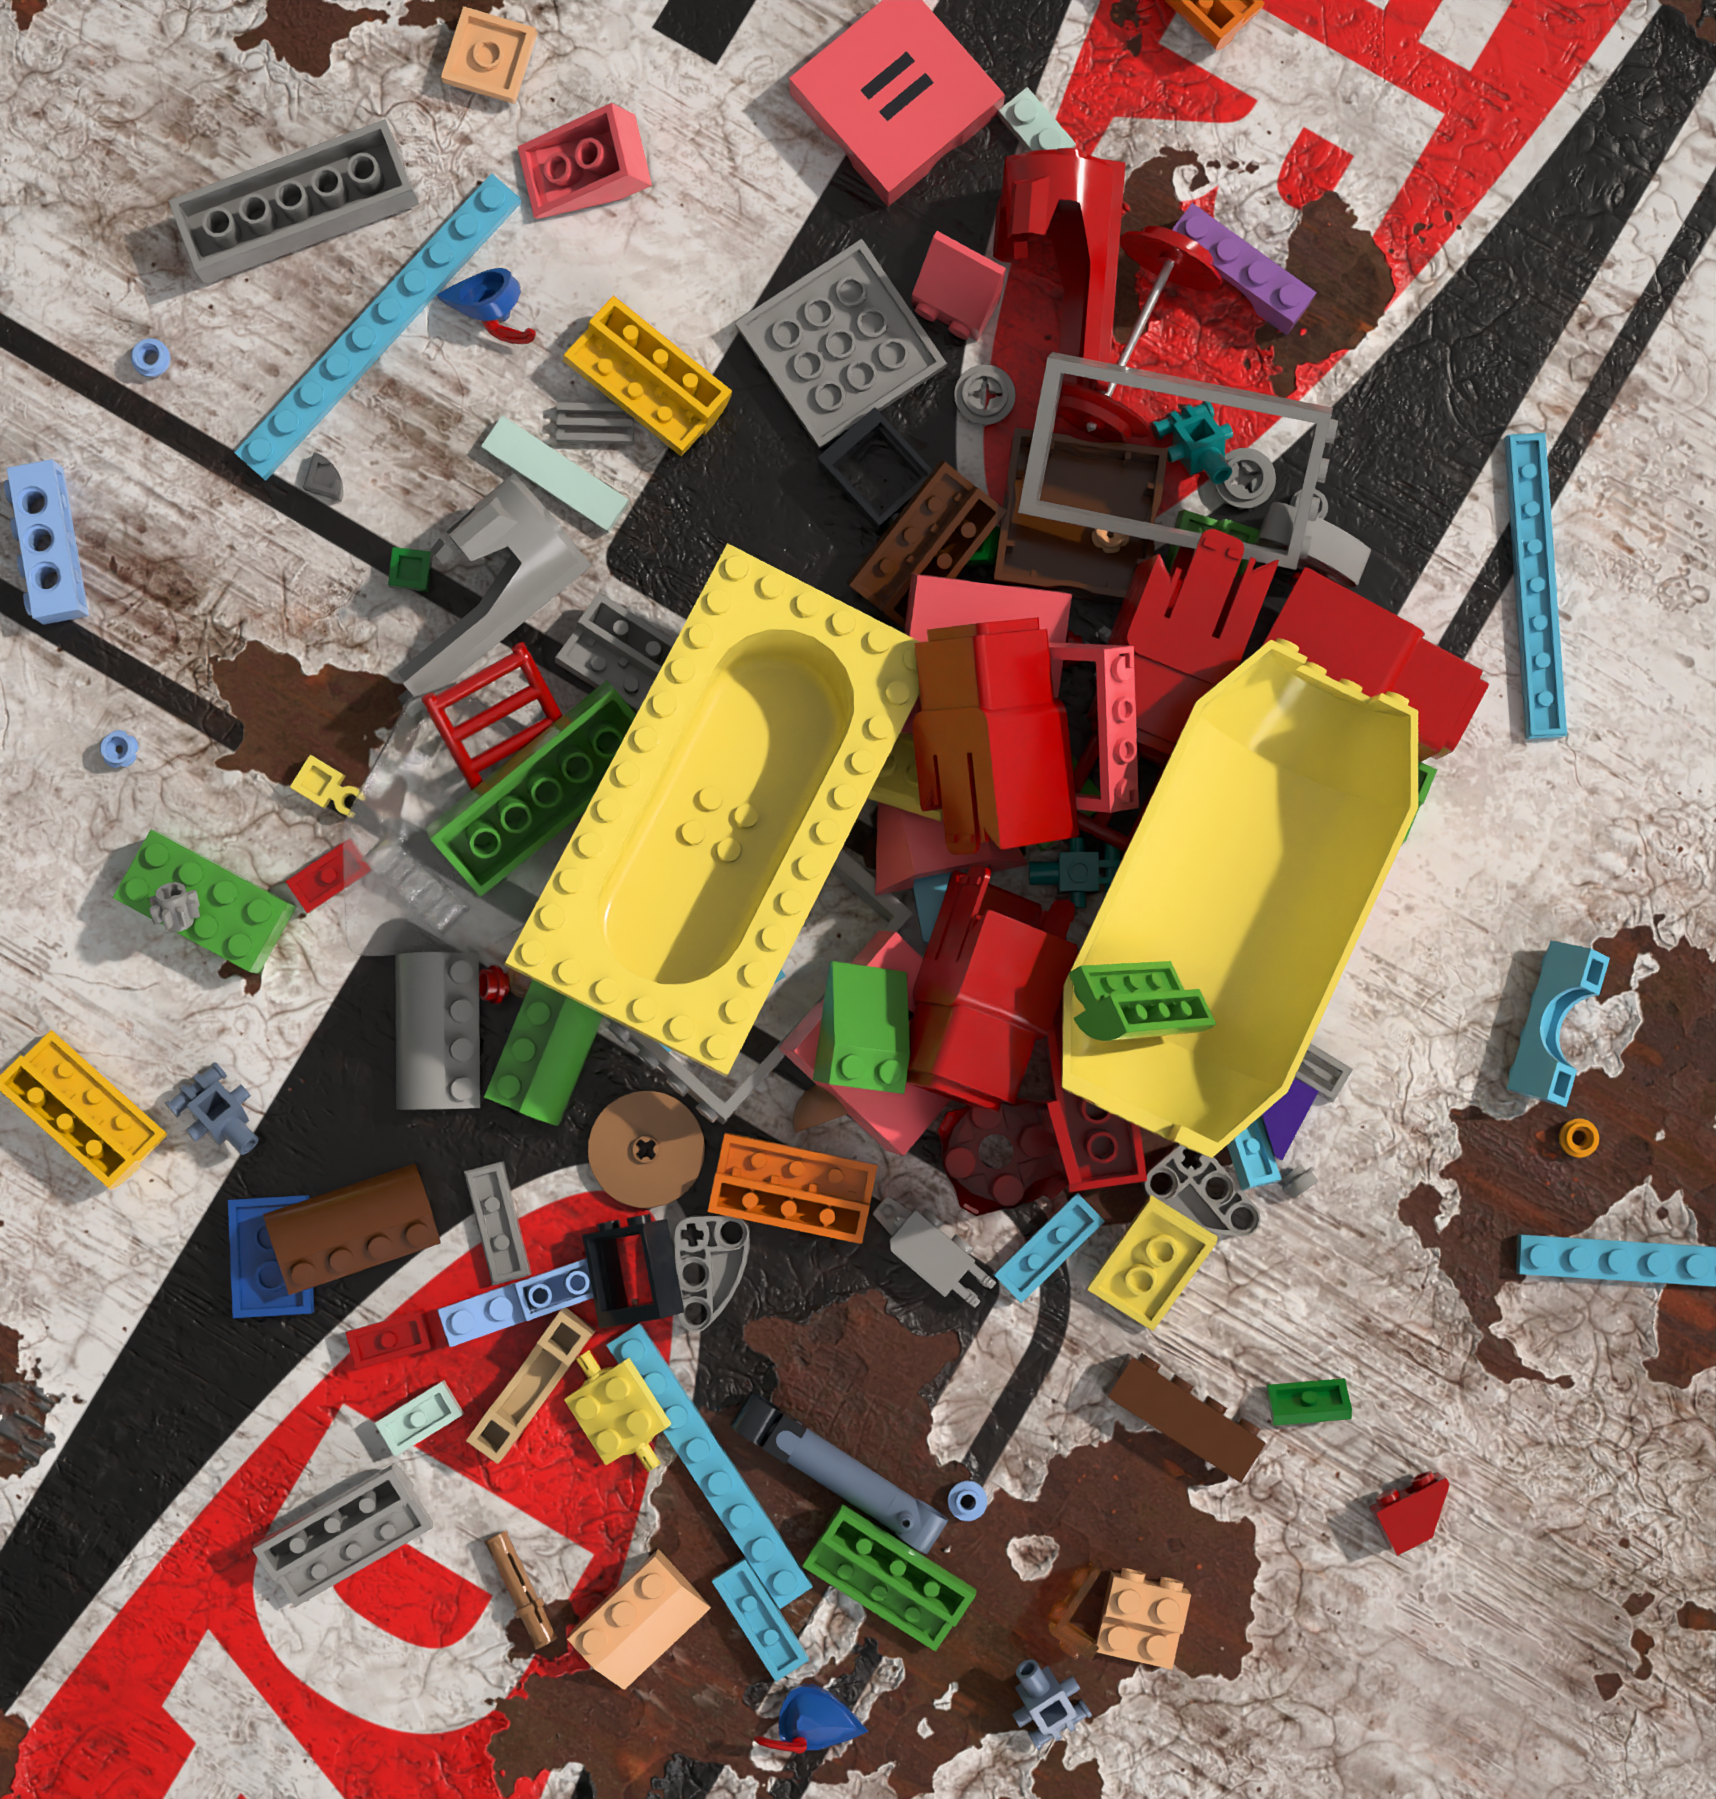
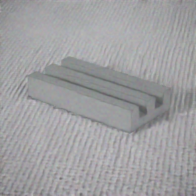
(593, 438)
(1337, 1083)

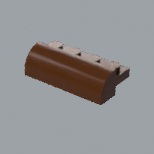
(929, 537)
(352, 1229)

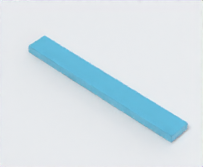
(1535, 586)

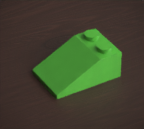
(864, 1029)

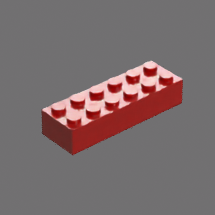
(1103, 1144)

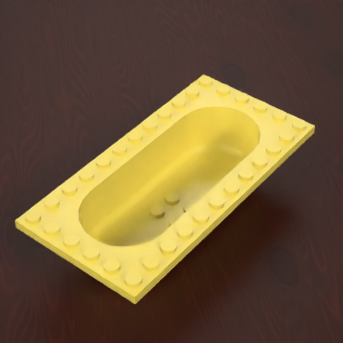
(722, 811)

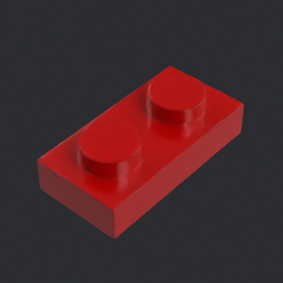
(319, 880)
(389, 1339)

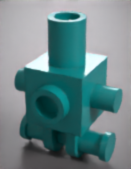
(1197, 440)
(1077, 871)

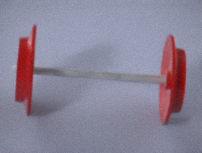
(1172, 259)

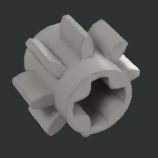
(174, 907)

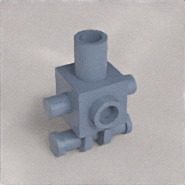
(215, 1110)
(1047, 1703)

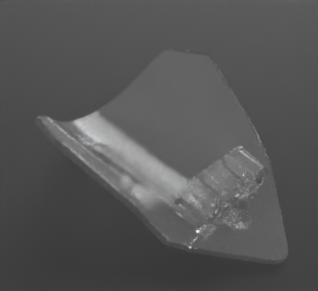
(396, 880)

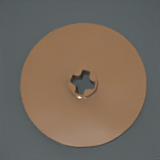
(615, 1149)

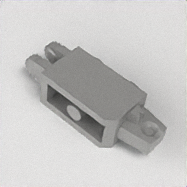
(928, 1250)

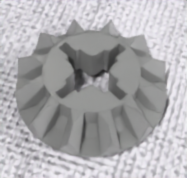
(997, 383)
(1251, 462)

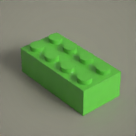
(235, 914)

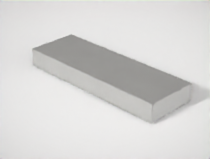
(498, 1223)

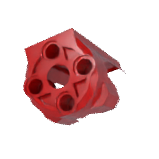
(1081, 208)
(1040, 1162)

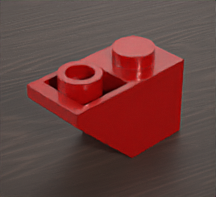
(1411, 1514)

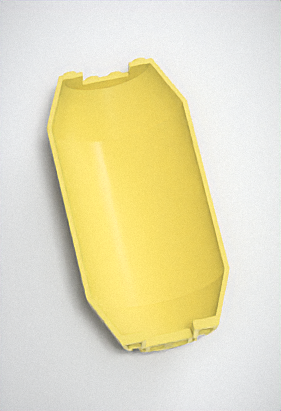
(1252, 887)

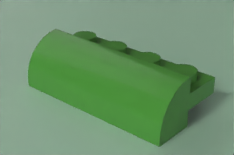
(1137, 1001)
(544, 1054)
(889, 1577)

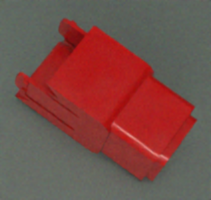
(1186, 632)
(1381, 654)
(993, 737)
(986, 990)

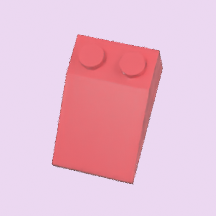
(585, 162)
(958, 287)

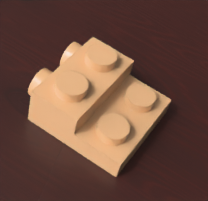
(1142, 1618)

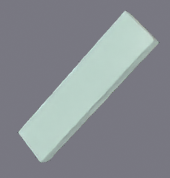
(555, 474)

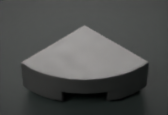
(323, 478)

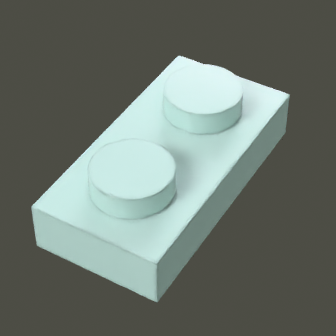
(1033, 123)
(419, 1418)

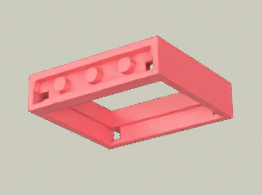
(1115, 723)

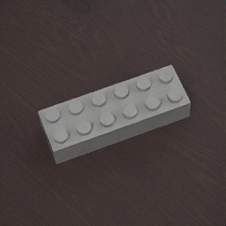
(293, 202)

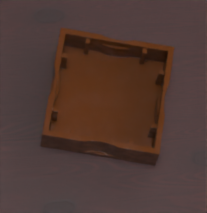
(1088, 476)

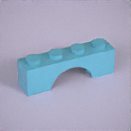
(1566, 978)

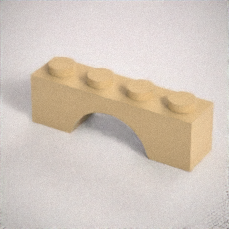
(531, 1385)

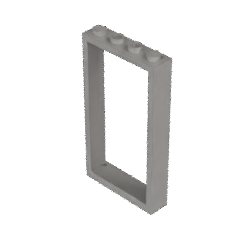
(1058, 364)
(685, 1082)

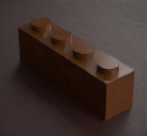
(1184, 1417)

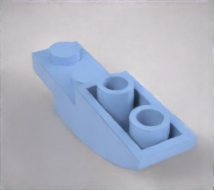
(516, 1303)

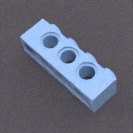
(67, 597)

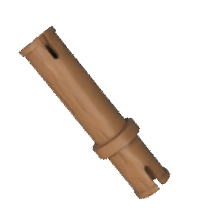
(527, 1603)

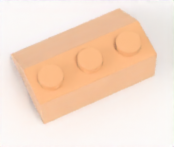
(638, 1621)

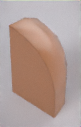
(815, 1108)

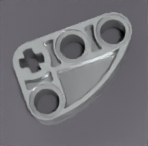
(1331, 548)
(1189, 1196)
(722, 1262)

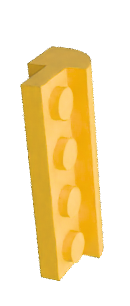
(648, 376)
(81, 1110)

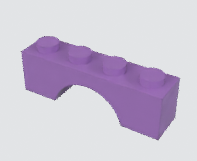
(1269, 287)

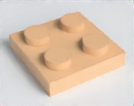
(489, 55)

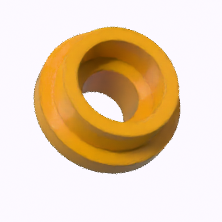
(1590, 1141)

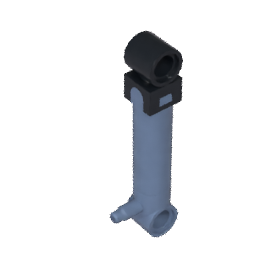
(837, 1471)

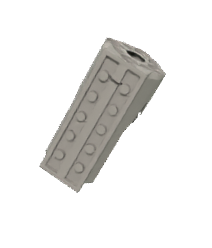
(539, 568)

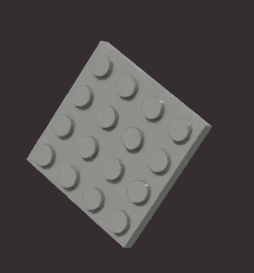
(840, 344)

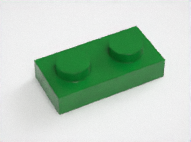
(1309, 1402)

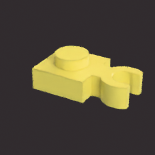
(322, 784)

